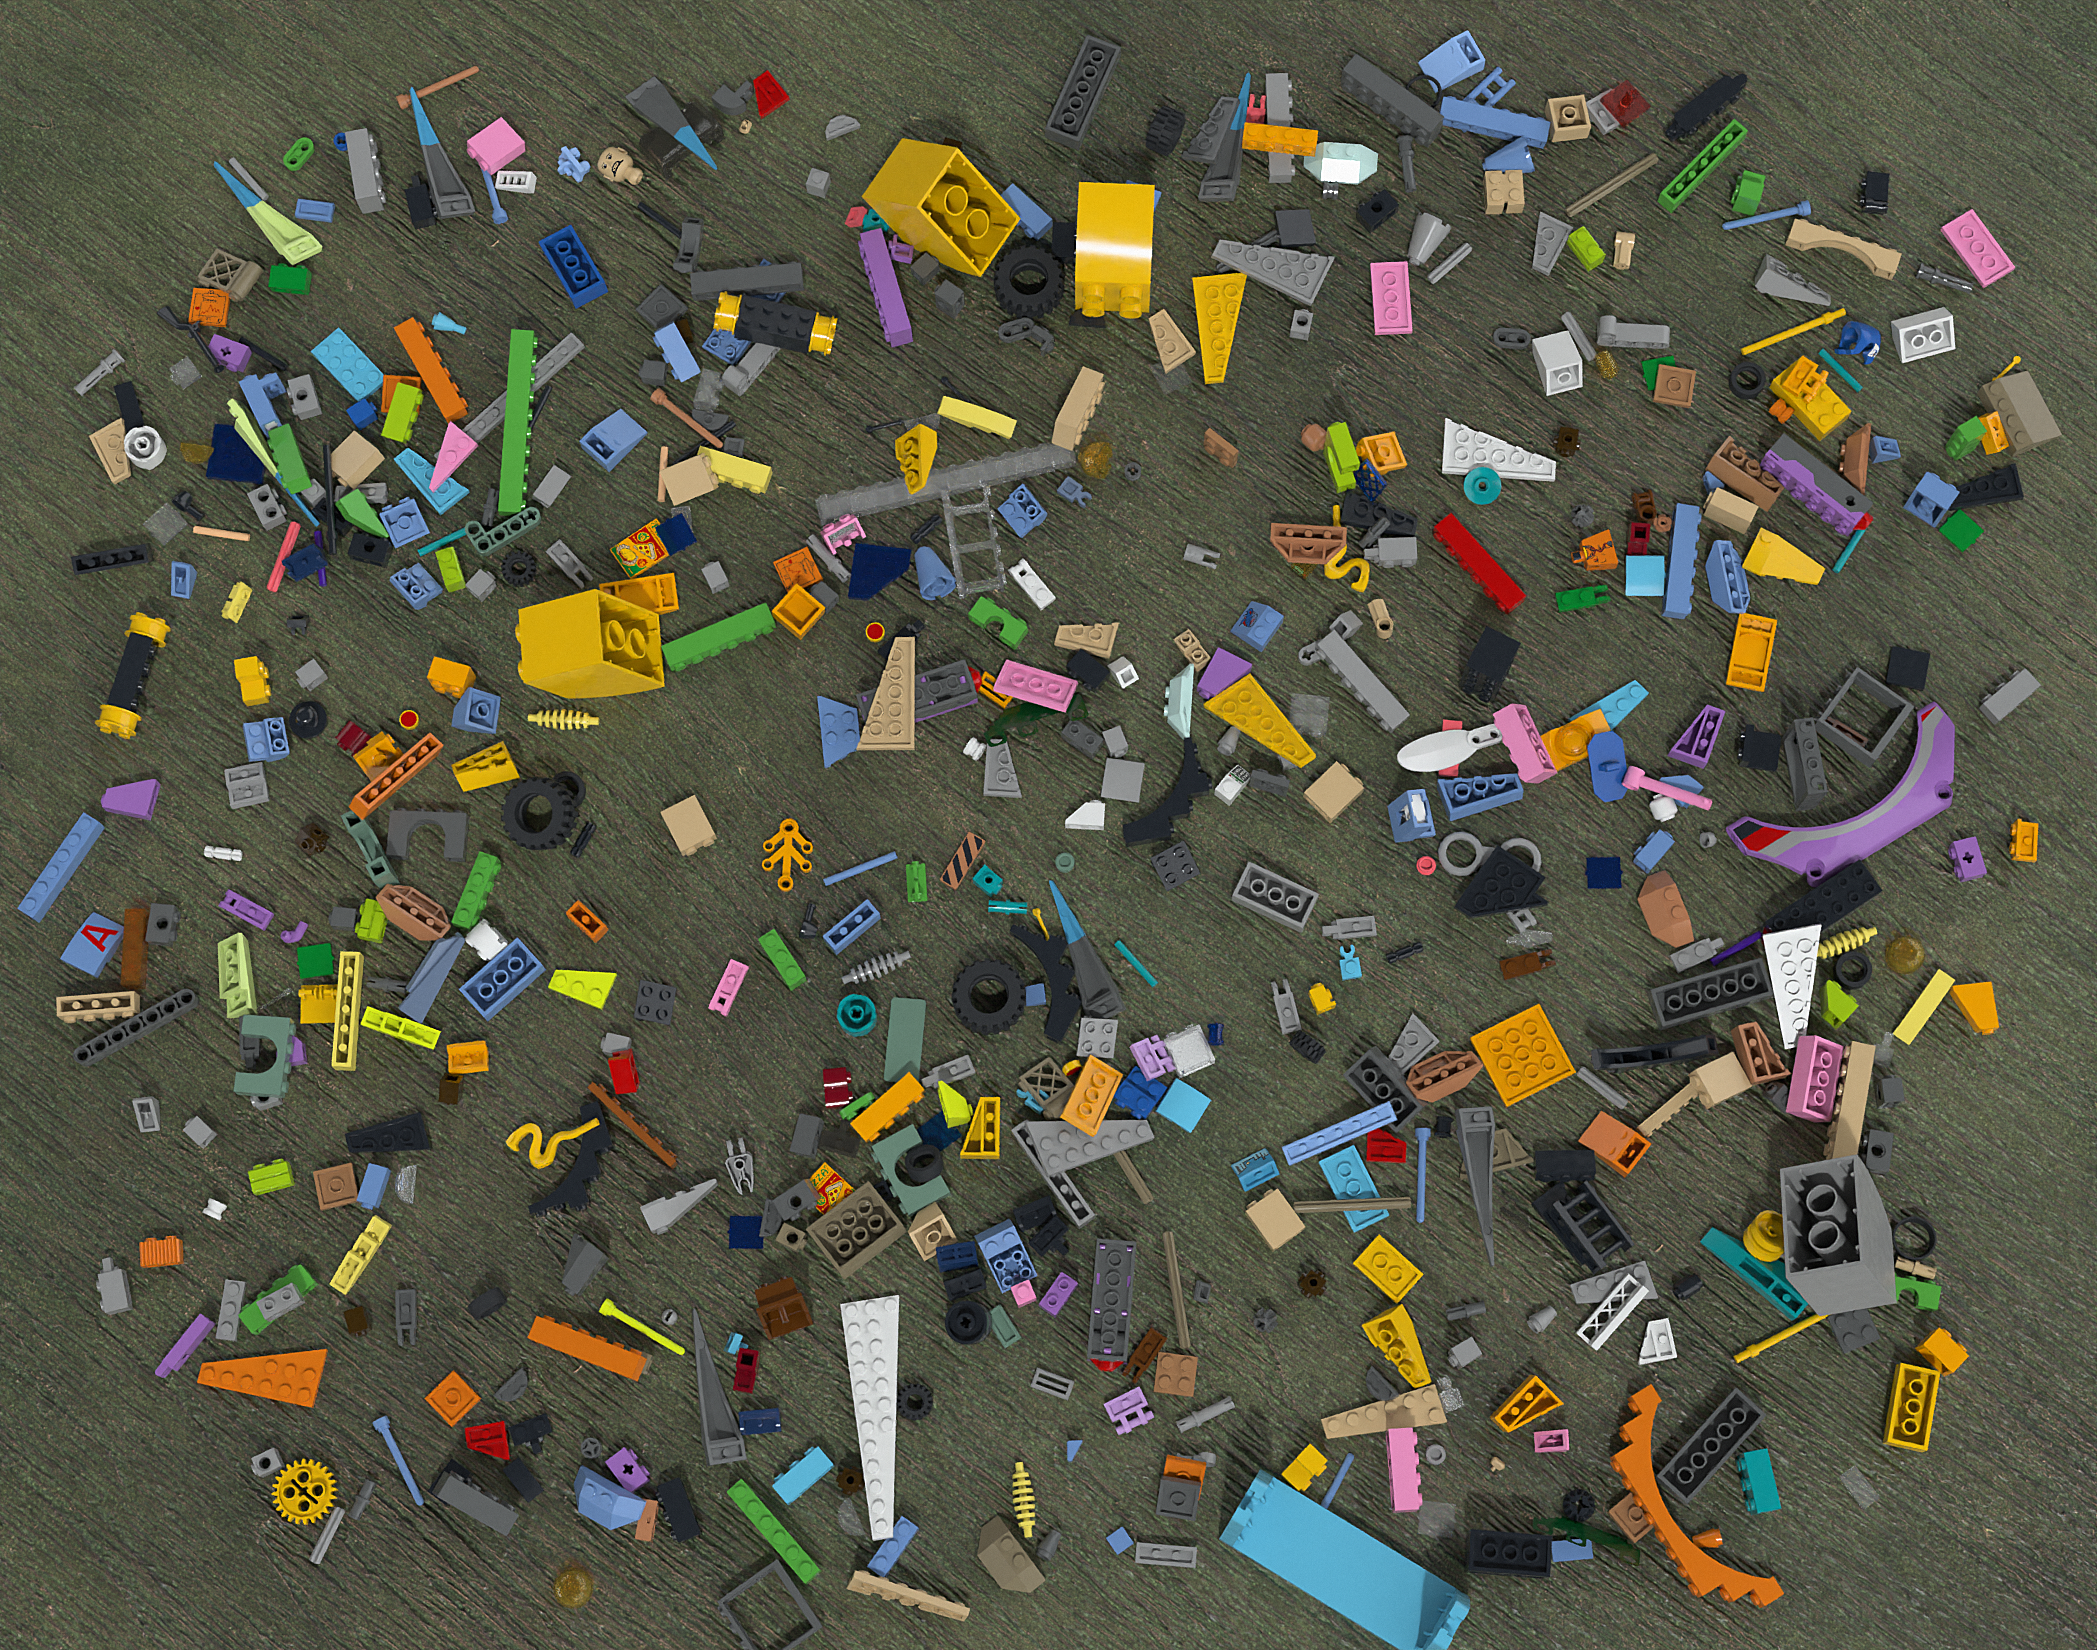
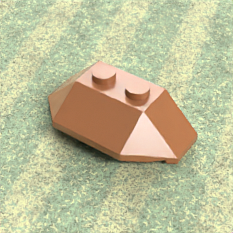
(1855, 458)
(1308, 542)
(1665, 910)
(413, 912)
(1443, 1074)

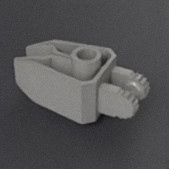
(740, 1165)

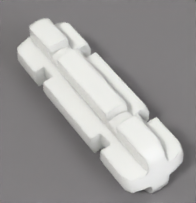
(223, 853)

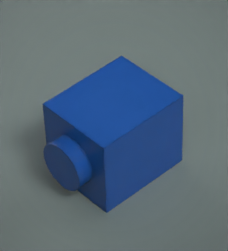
(362, 413)

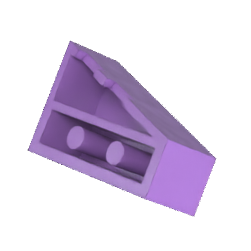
(1698, 740)

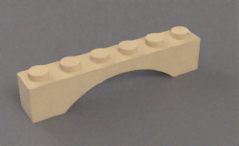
(1880, 260)

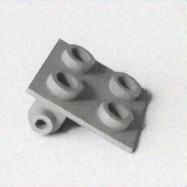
(1097, 1037)

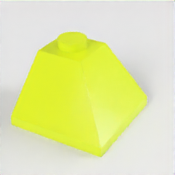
(953, 1106)

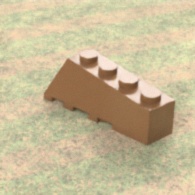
(1744, 475)

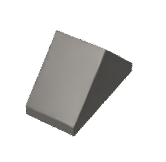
(147, 1113)

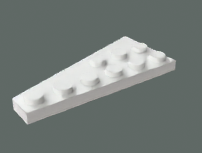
(1471, 449)
(1792, 970)

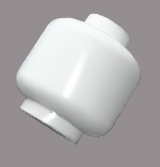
(1663, 807)

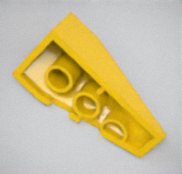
(916, 454)
(1398, 1340)

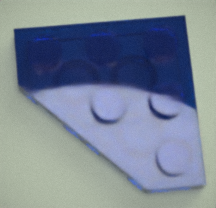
(233, 458)
(875, 569)

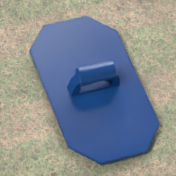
(1607, 765)

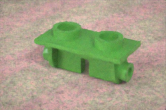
(916, 882)

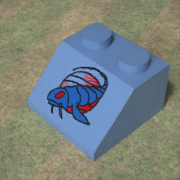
(1257, 625)

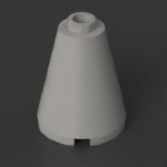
(1426, 237)

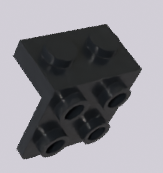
(1758, 749)

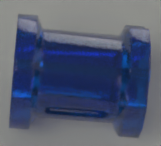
(1215, 1034)

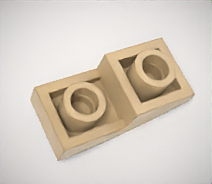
(1192, 650)

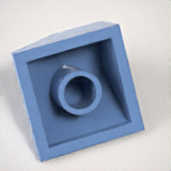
(477, 712)

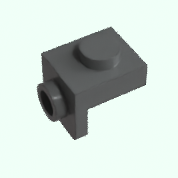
(1044, 337)
(1778, 1095)

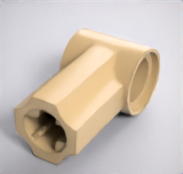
(1623, 245)
(1380, 617)

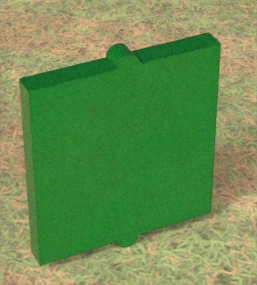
(1650, 369)
(1961, 530)
(315, 961)

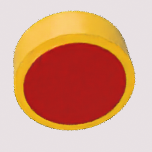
(875, 632)
(409, 720)
(1071, 1067)

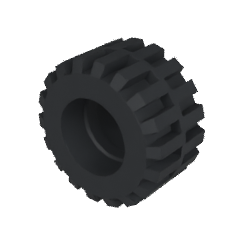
(1165, 130)

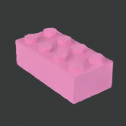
(1524, 743)
(1814, 1079)
(1402, 1470)

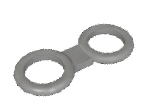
(1482, 852)

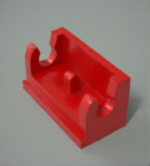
(624, 1072)

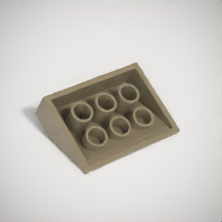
(2021, 412)
(856, 1230)

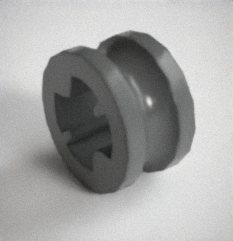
(1137, 468)

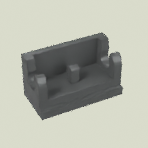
(807, 1136)

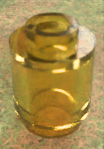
(1606, 364)

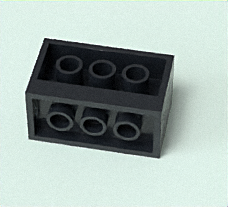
(1489, 665)
(1508, 1554)

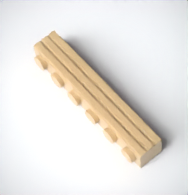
(1664, 1113)

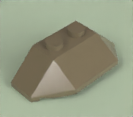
(1007, 1559)

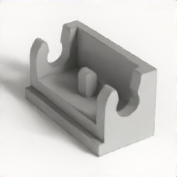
(551, 486)

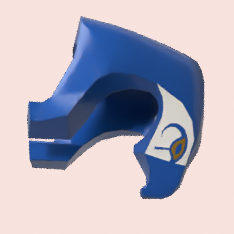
(1866, 337)

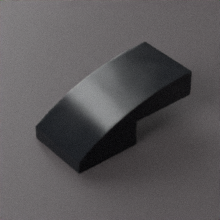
(523, 1479)

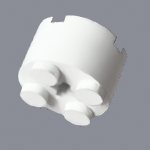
(145, 457)
(486, 940)

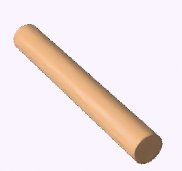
(663, 464)
(221, 533)

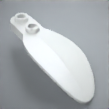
(1445, 748)

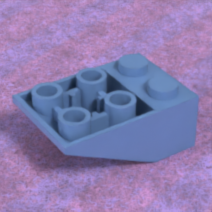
(612, 439)
(1005, 1255)

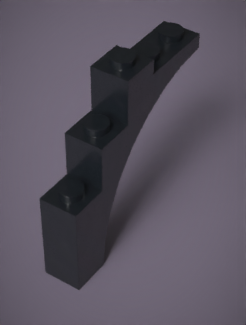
(1157, 825)
(1050, 953)
(1655, 1055)
(586, 1168)

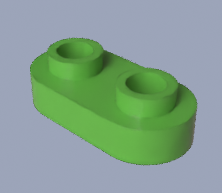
(297, 154)
(851, 1110)

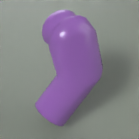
(295, 935)

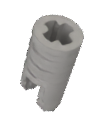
(1196, 554)

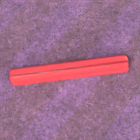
(285, 552)

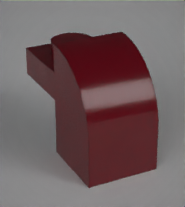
(1638, 538)
(747, 1370)

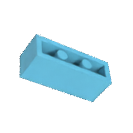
(802, 1475)

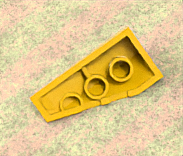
(1778, 558)

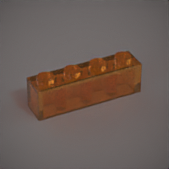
(134, 949)

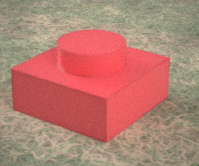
(855, 216)

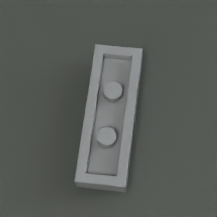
(230, 1309)
(1166, 1555)

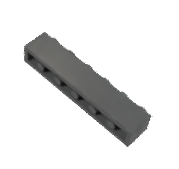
(747, 281)

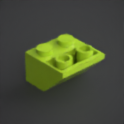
(1835, 1004)

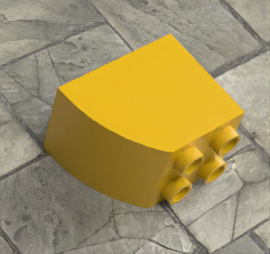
(941, 205)
(1114, 248)
(590, 646)

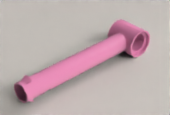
(1635, 778)

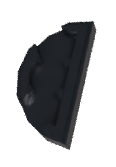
(1080, 319)

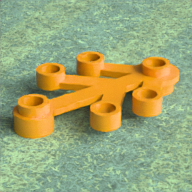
(787, 851)

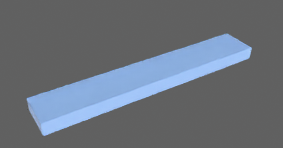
(1339, 1133)

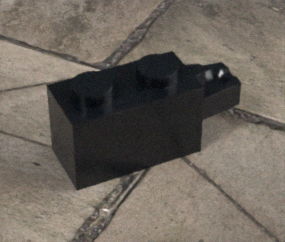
(420, 204)

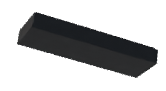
(129, 405)

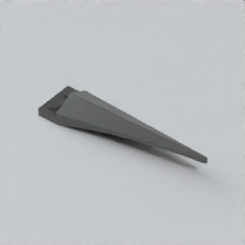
(1476, 1143)
(718, 1427)

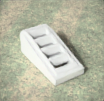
(527, 184)

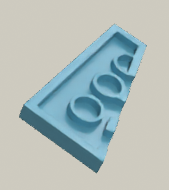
(421, 473)
(1618, 704)

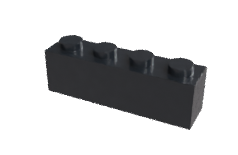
(112, 559)

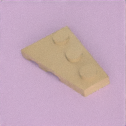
(1170, 341)
(110, 448)

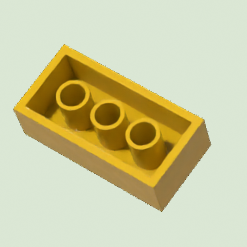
(1818, 416)
(1911, 1407)

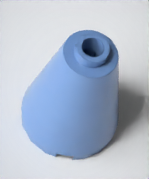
(1511, 157)
(932, 574)

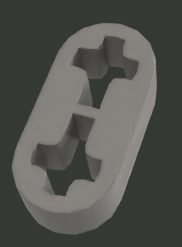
(1309, 649)

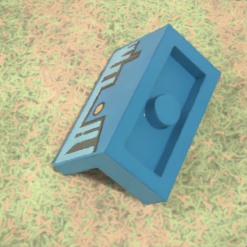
(1255, 1169)

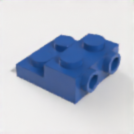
(1139, 1094)

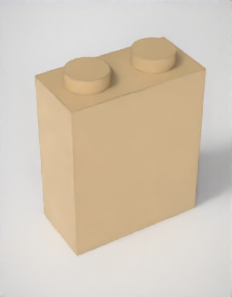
(354, 460)
(689, 478)
(1729, 510)
(1334, 791)
(688, 826)
(1719, 1080)
(1274, 1219)

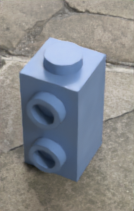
(1655, 849)
(373, 1186)

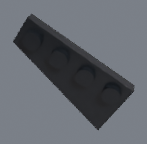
(1992, 489)

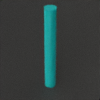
(1840, 370)
(441, 542)
(1848, 550)
(1136, 964)

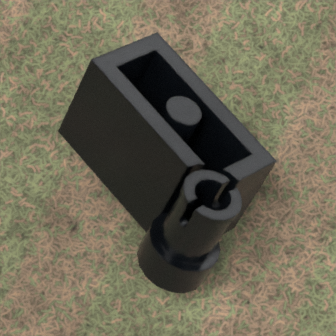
(1875, 193)

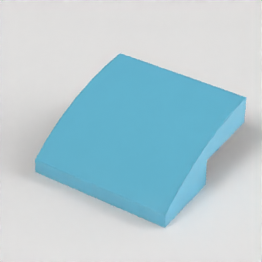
(1644, 575)
(1183, 1105)

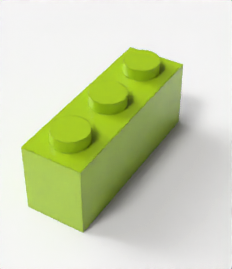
(402, 413)

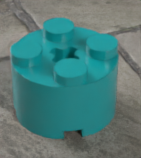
(861, 1005)

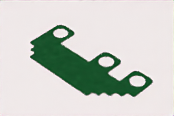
(1025, 715)
(1590, 1533)

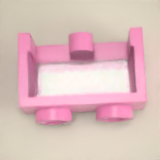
(842, 532)

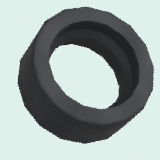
(1750, 367)
(566, 775)
(1843, 982)
(929, 1172)
(487, 1303)

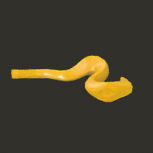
(1334, 572)
(536, 1158)

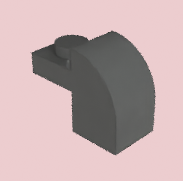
(730, 102)

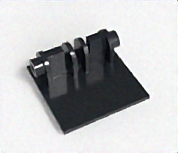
(1175, 865)
(654, 1002)

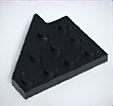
(1501, 887)

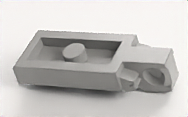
(1351, 928)
(1695, 954)
(949, 1072)

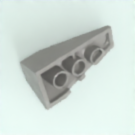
(664, 1212)

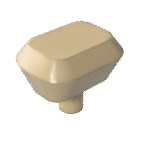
(745, 126)
(1497, 1464)

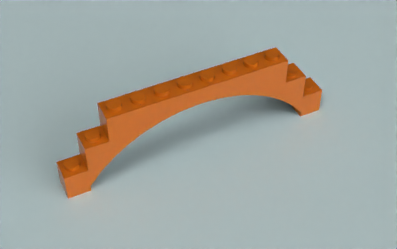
(1699, 1569)

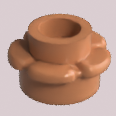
(1662, 528)

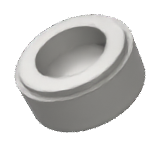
(1435, 1454)

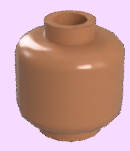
(1313, 437)

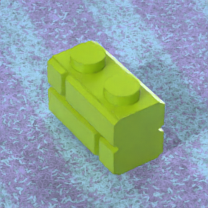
(1586, 248)
(450, 569)
(372, 922)
(271, 1177)

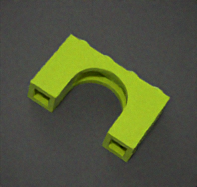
(1341, 456)

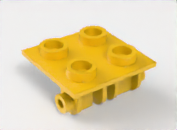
(318, 1003)

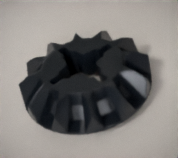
(1571, 1510)

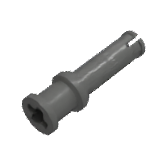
(1406, 156)
(1935, 273)

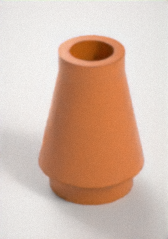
(1709, 1538)

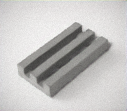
(1068, 1390)

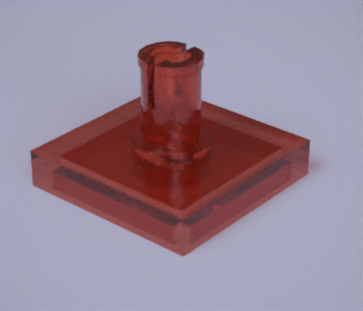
(1625, 103)

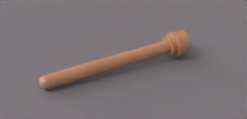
(405, 100)
(659, 397)

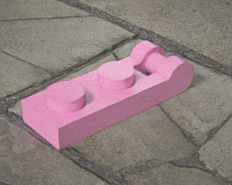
(728, 986)

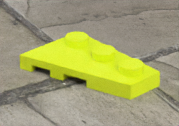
(583, 985)

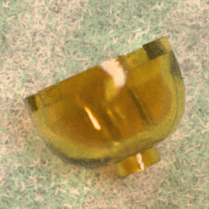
(1095, 459)
(1905, 955)
(573, 1588)

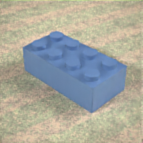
(502, 979)

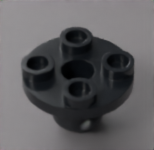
(308, 720)

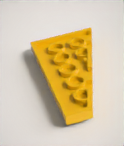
(1217, 313)

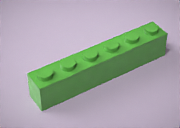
(1702, 166)
(719, 636)
(774, 1531)

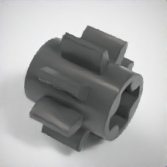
(1582, 515)
(1265, 1320)

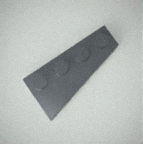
(1213, 133)

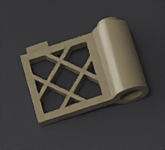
(242, 279)
(1056, 1102)

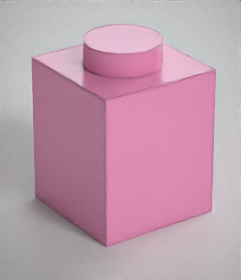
(1023, 1293)

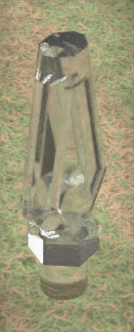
(1530, 938)

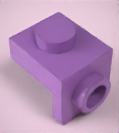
(900, 251)

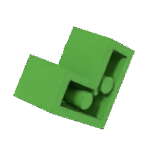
(1748, 192)

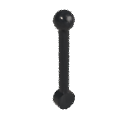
(944, 381)
(869, 429)

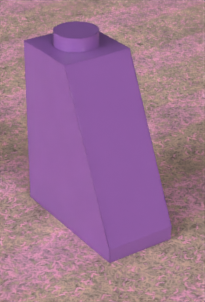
(1221, 673)
(132, 799)

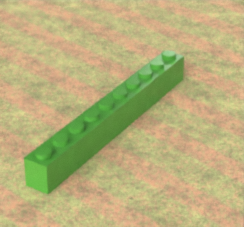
(516, 422)

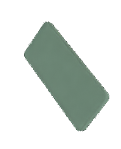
(904, 1038)

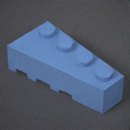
(1478, 794)

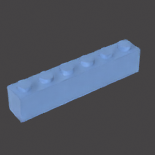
(1494, 122)
(1680, 561)
(61, 867)

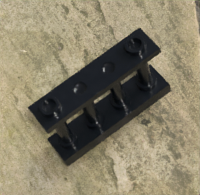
(1575, 1236)

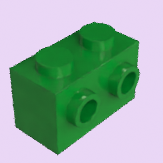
(290, 279)

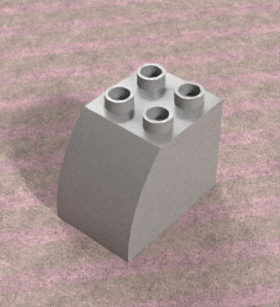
(1836, 1236)

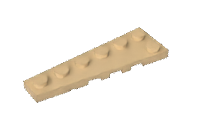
(1408, 1410)
(865, 1583)

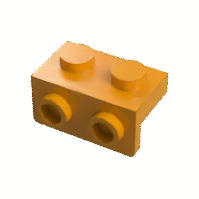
(2024, 841)
(468, 1057)

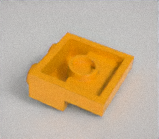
(1382, 452)
(378, 755)

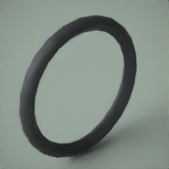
(1433, 80)

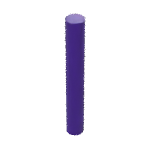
(321, 573)
(1736, 948)

